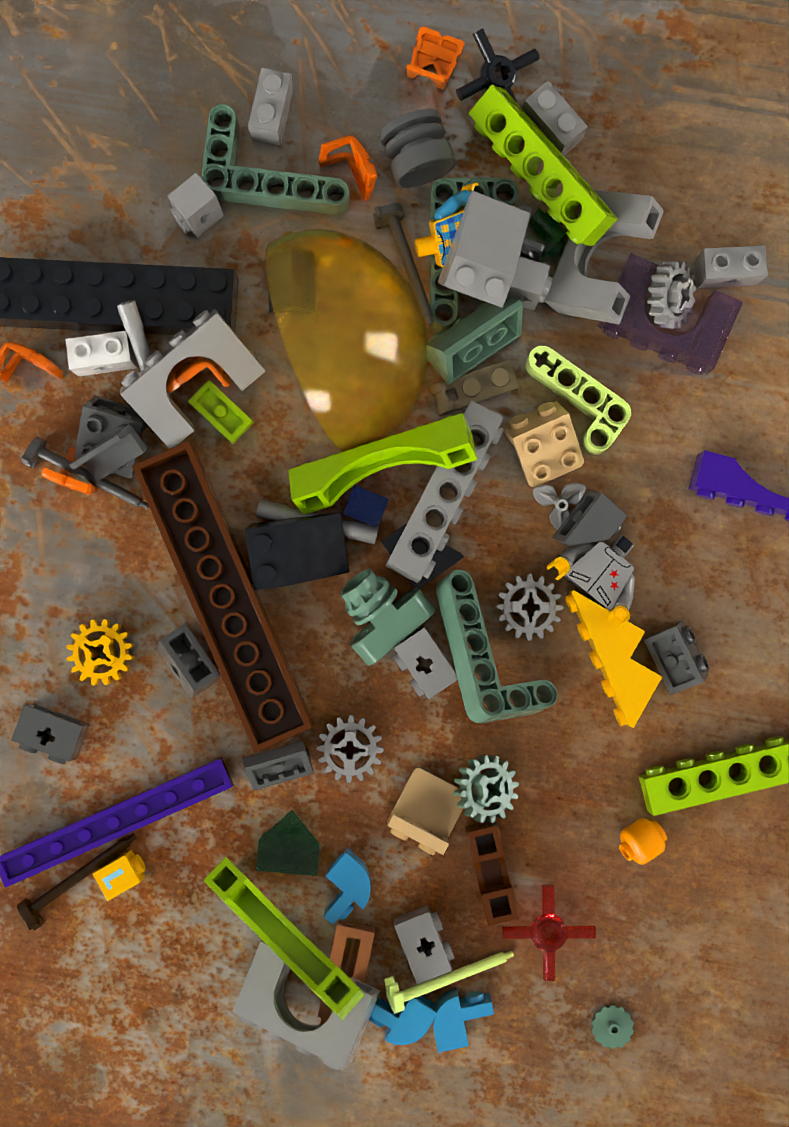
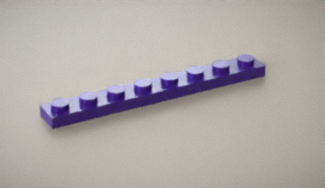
(114, 822)

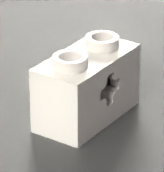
(100, 353)

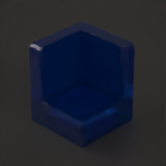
(365, 506)

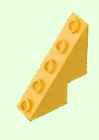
(612, 647)

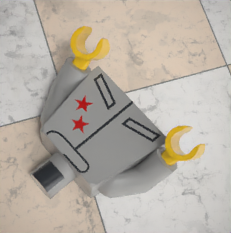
(600, 574)

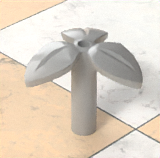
(570, 494)

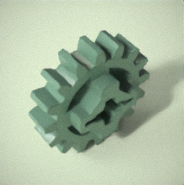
(486, 788)

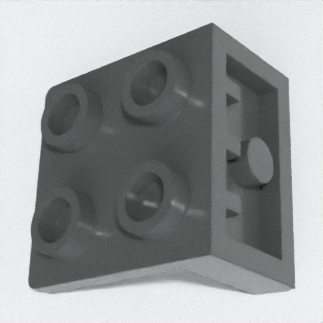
(101, 419)

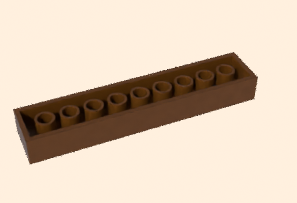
(223, 596)

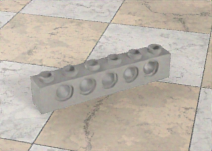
(403, 559)

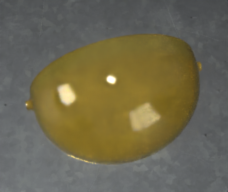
(348, 332)

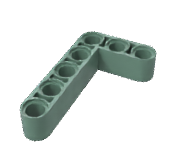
(263, 179)
(487, 186)
(481, 658)

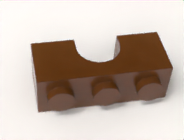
(491, 873)

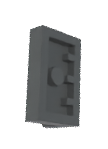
(677, 657)
(278, 765)

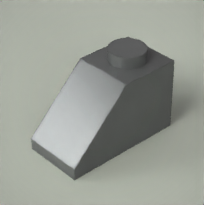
(591, 520)

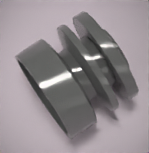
(417, 148)

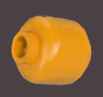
(642, 841)

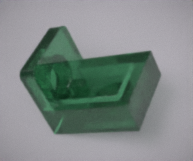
(549, 232)

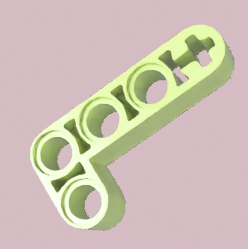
(574, 395)

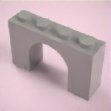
(597, 299)
(209, 339)
(264, 1005)

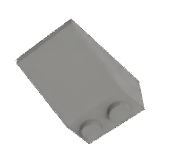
(485, 249)

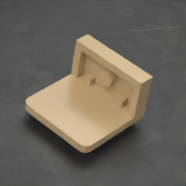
(544, 443)
(426, 811)

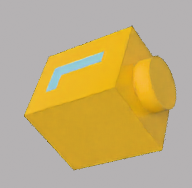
(120, 874)

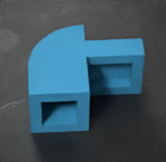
(353, 880)
(451, 1014)
(406, 1025)

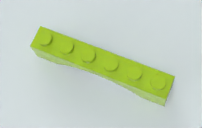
(323, 481)
(284, 938)

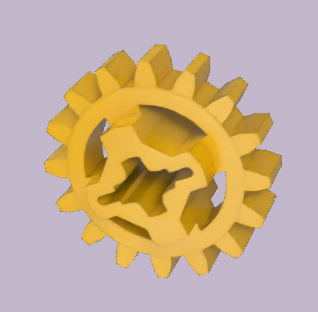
(92, 663)

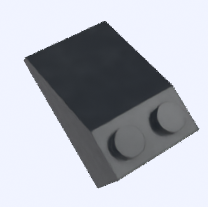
(296, 550)

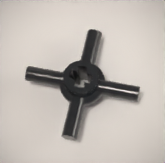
(495, 63)

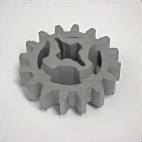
(672, 294)
(529, 622)
(350, 761)

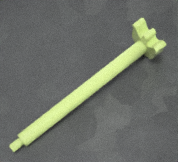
(397, 998)

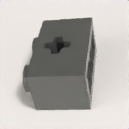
(188, 661)
(68, 733)

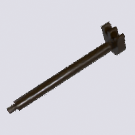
(29, 910)

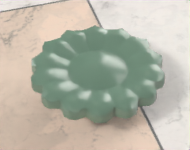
(612, 1026)

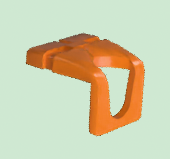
(435, 51)
(359, 162)
(29, 355)
(190, 367)
(64, 480)

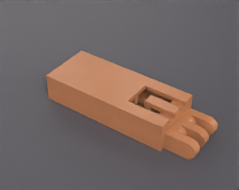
(350, 953)

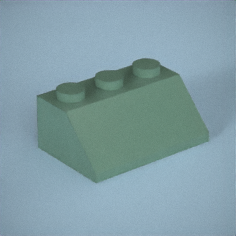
(475, 338)

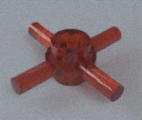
(557, 939)

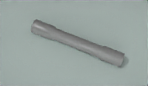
(134, 328)
(352, 529)

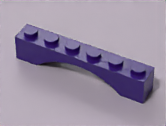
(726, 479)

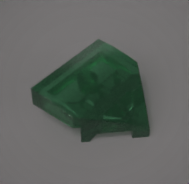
(288, 848)

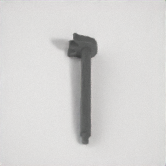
(391, 215)
(37, 449)

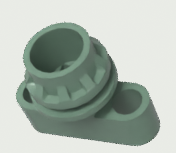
(370, 599)

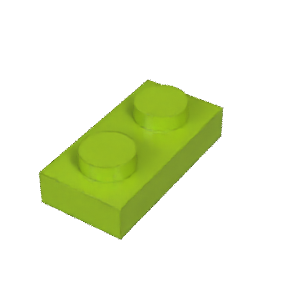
(221, 412)

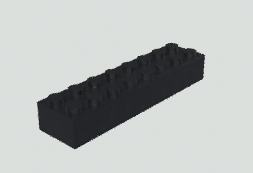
(87, 295)

